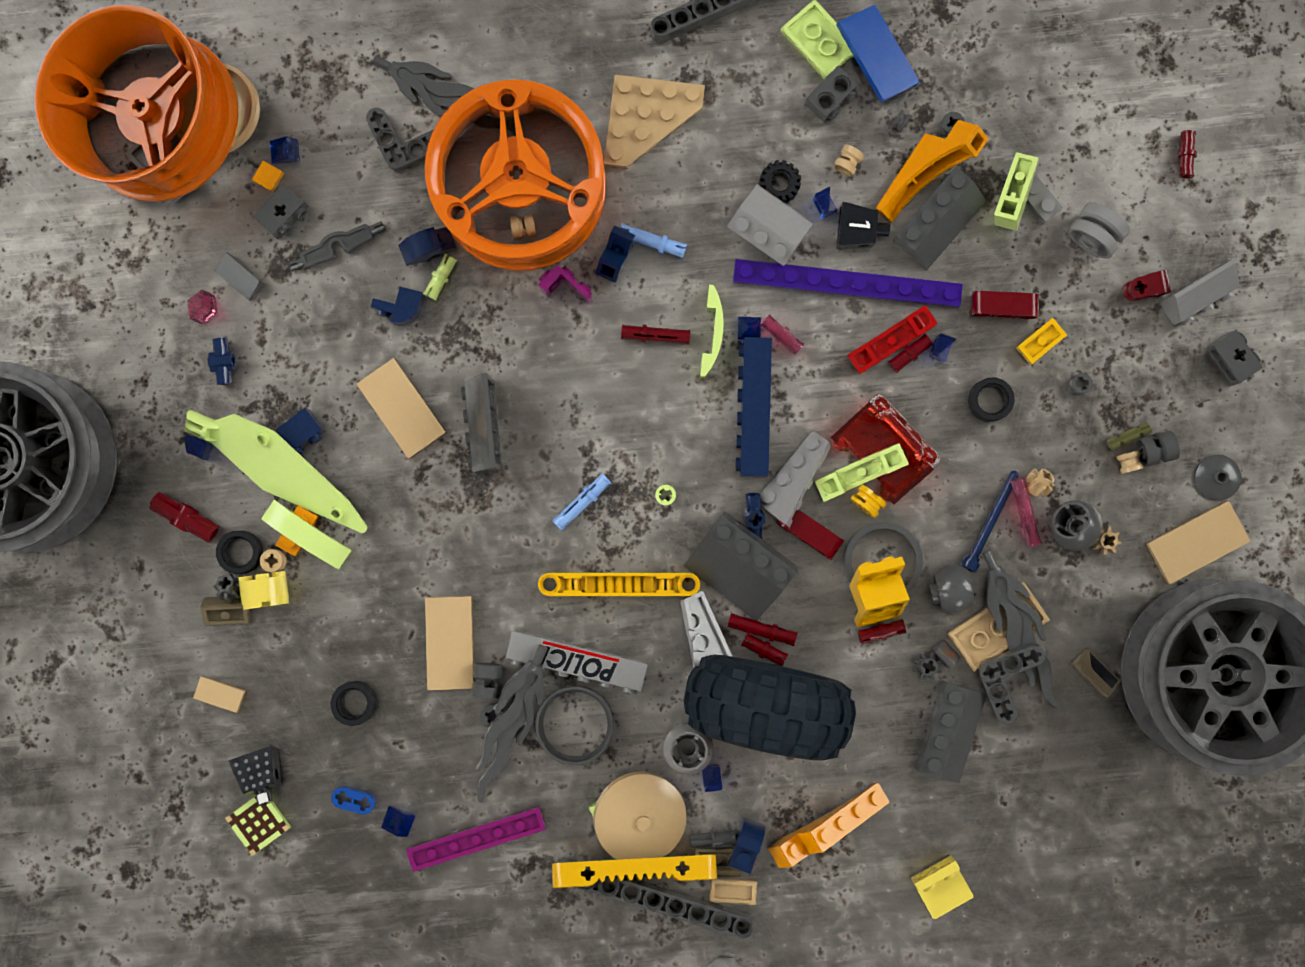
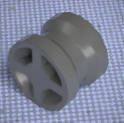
(946, 126)
(489, 709)

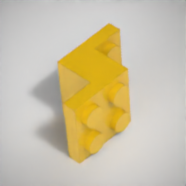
(879, 591)

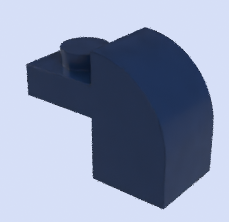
(425, 244)
(615, 254)
(406, 308)
(747, 845)

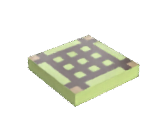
(257, 824)

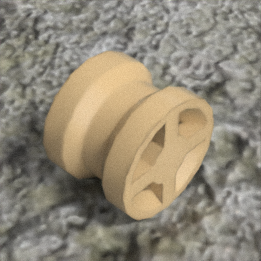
(1130, 462)
(278, 560)

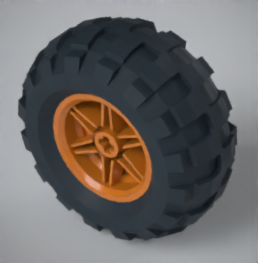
(769, 707)

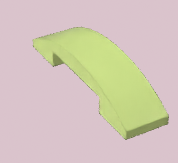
(713, 305)
(861, 471)
(305, 535)

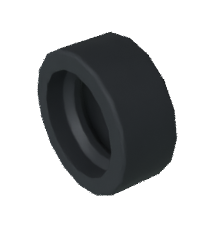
(1008, 397)
(226, 540)
(336, 706)

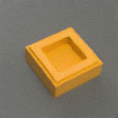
(267, 176)

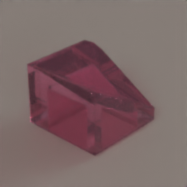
(202, 307)

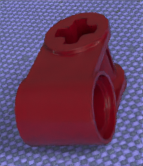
(1150, 285)

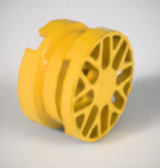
(868, 501)

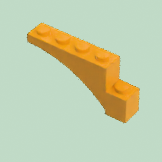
(929, 160)
(828, 829)

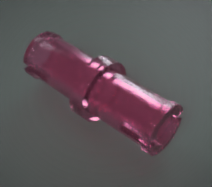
(782, 334)

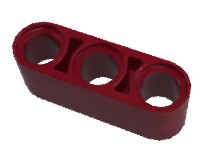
(1005, 304)
(813, 534)

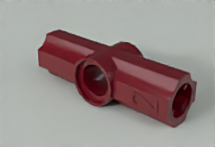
(184, 517)

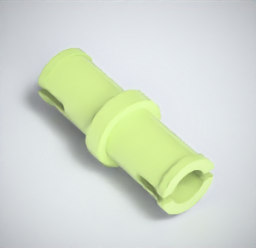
(440, 276)

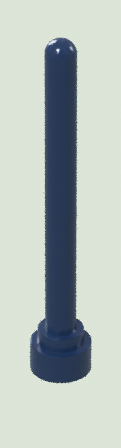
(972, 560)

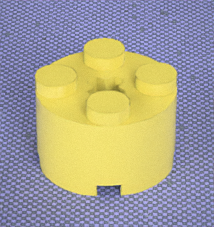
(263, 590)

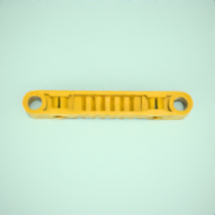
(618, 584)
(699, 868)

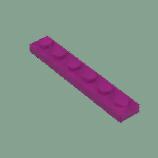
(476, 839)

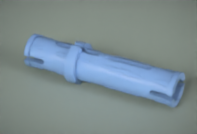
(657, 242)
(582, 501)

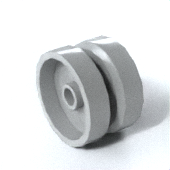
(1098, 230)

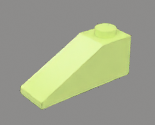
(1015, 191)

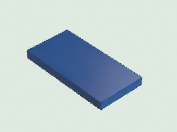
(877, 53)

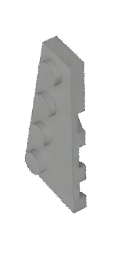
(789, 485)
(702, 629)

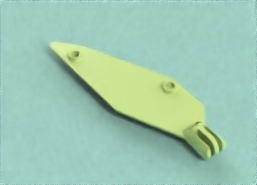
(274, 466)

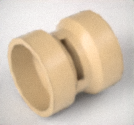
(847, 162)
(518, 228)

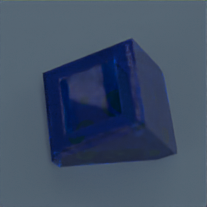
(284, 150)
(398, 822)

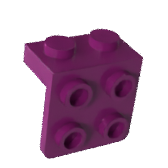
(552, 279)

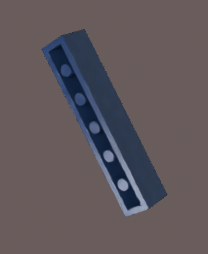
(755, 407)

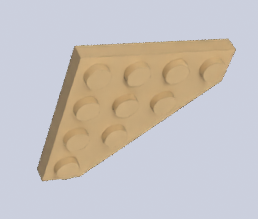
(645, 114)

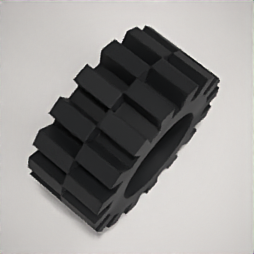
(783, 169)

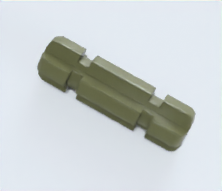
(1129, 436)

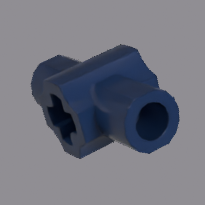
(221, 361)
(753, 506)

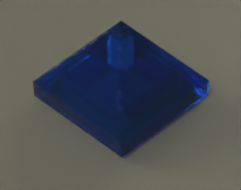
(749, 327)

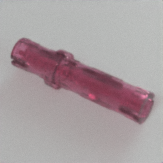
(1026, 513)

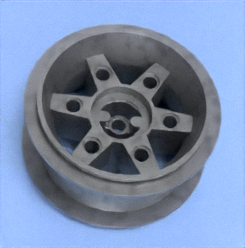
(91, 460)
(1146, 674)

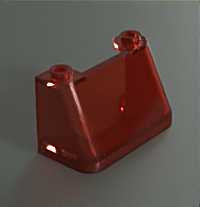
(879, 427)

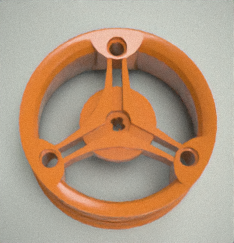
(146, 111)
(501, 161)

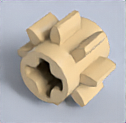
(1040, 482)
(1112, 542)

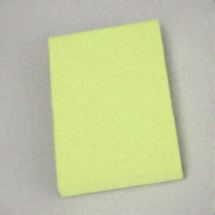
(817, 39)

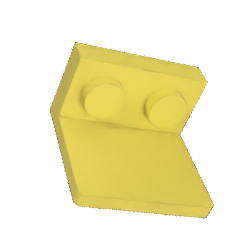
(942, 887)

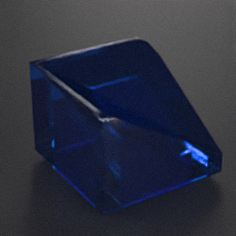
(824, 203)
(941, 347)
(198, 447)
(712, 778)

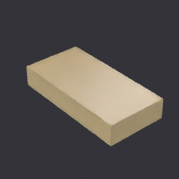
(219, 694)
(733, 891)

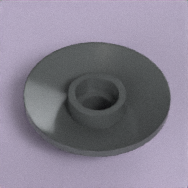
(1207, 477)

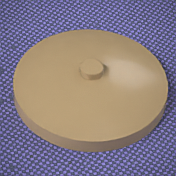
(247, 107)
(639, 816)

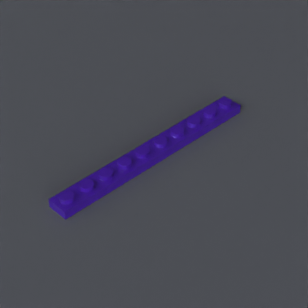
(847, 283)

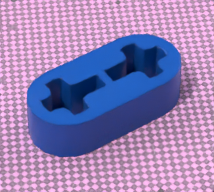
(355, 794)

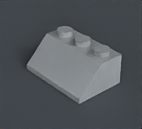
(770, 224)
(1202, 293)

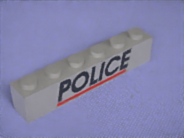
(579, 661)

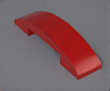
(892, 339)

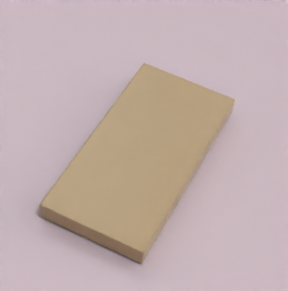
(401, 408)
(1198, 542)
(979, 638)
(449, 642)

